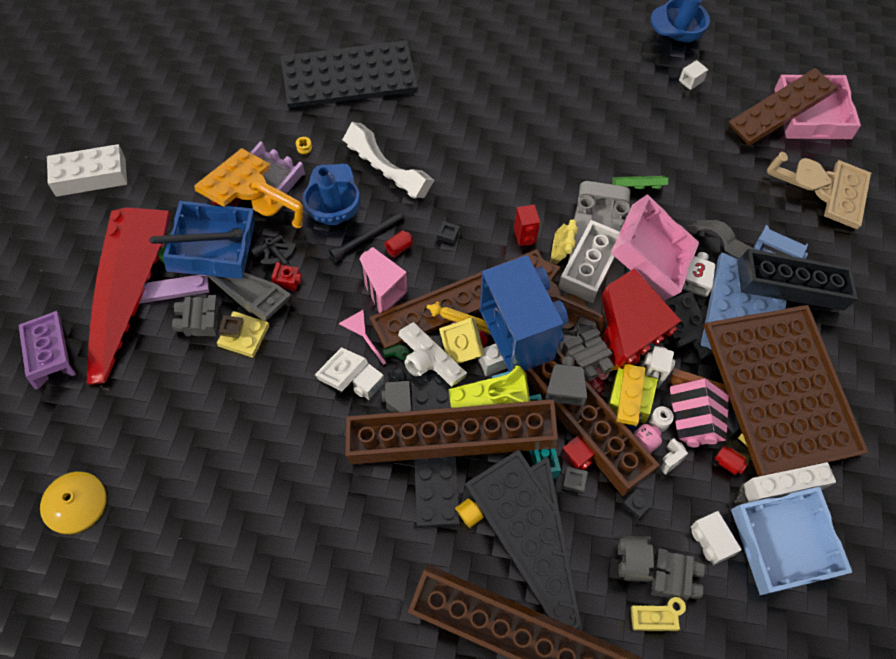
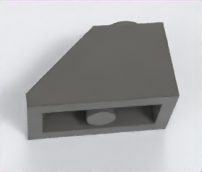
(397, 396)

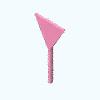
(356, 324)

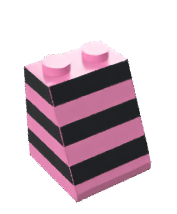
(383, 279)
(700, 412)

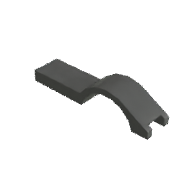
(731, 244)

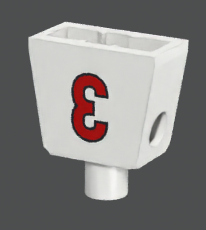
(700, 275)

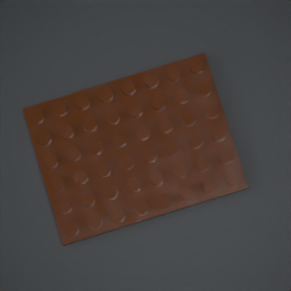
(784, 390)

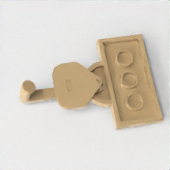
(842, 190)

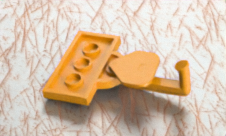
(243, 178)

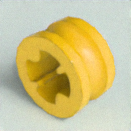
(302, 141)

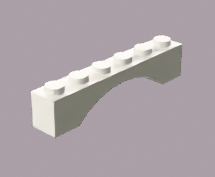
(363, 141)

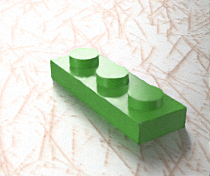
(640, 181)

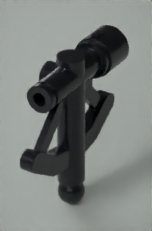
(272, 244)

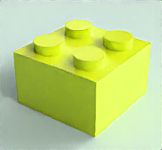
(648, 392)

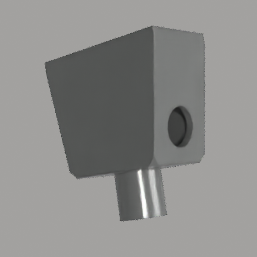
(567, 384)

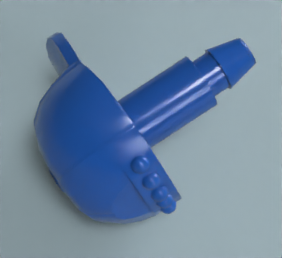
(681, 20)
(331, 194)

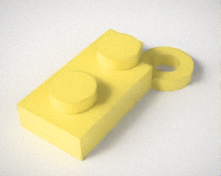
(657, 617)

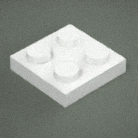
(341, 369)

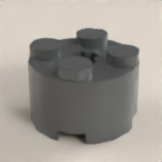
(636, 558)

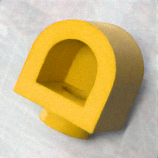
(469, 512)

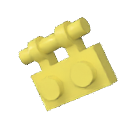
(563, 241)

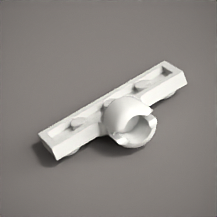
(429, 356)

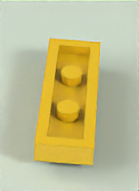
(630, 394)

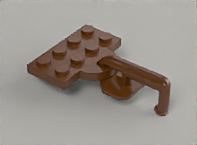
(574, 305)

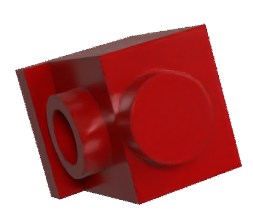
(286, 276)

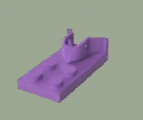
(44, 348)

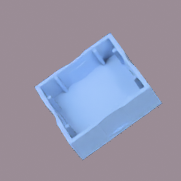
(790, 540)

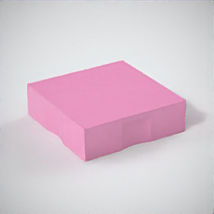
(828, 119)
(655, 247)

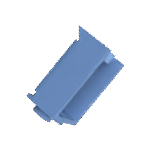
(780, 243)

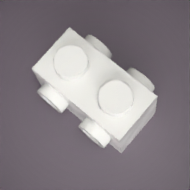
(658, 364)

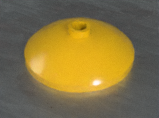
(81, 510)

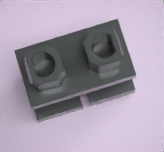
(198, 314)
(589, 353)
(675, 574)

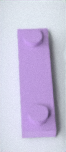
(175, 288)

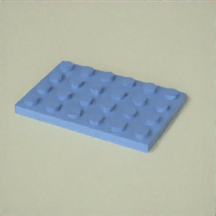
(728, 301)

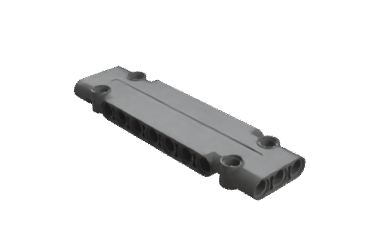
(609, 207)

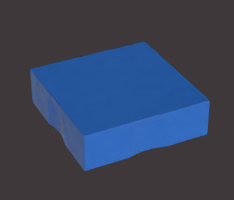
(210, 258)

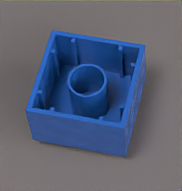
(522, 313)

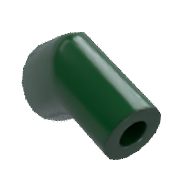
(396, 350)

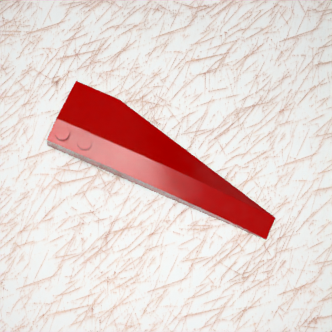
(120, 282)

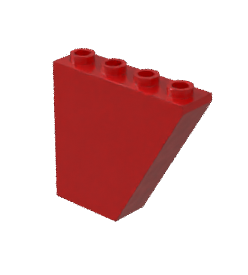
(636, 317)

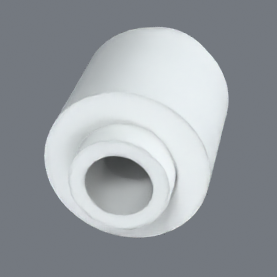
(661, 418)

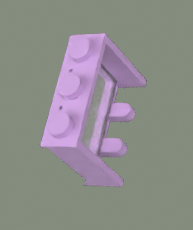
(282, 173)

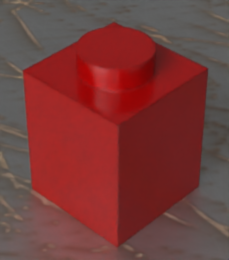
(577, 454)

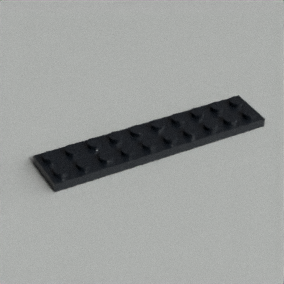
(434, 476)

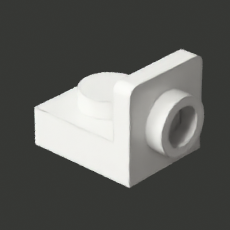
(675, 457)

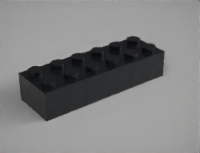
(796, 279)

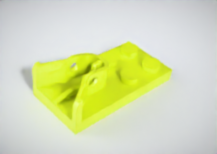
(497, 390)

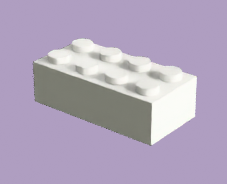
(86, 170)
(590, 262)

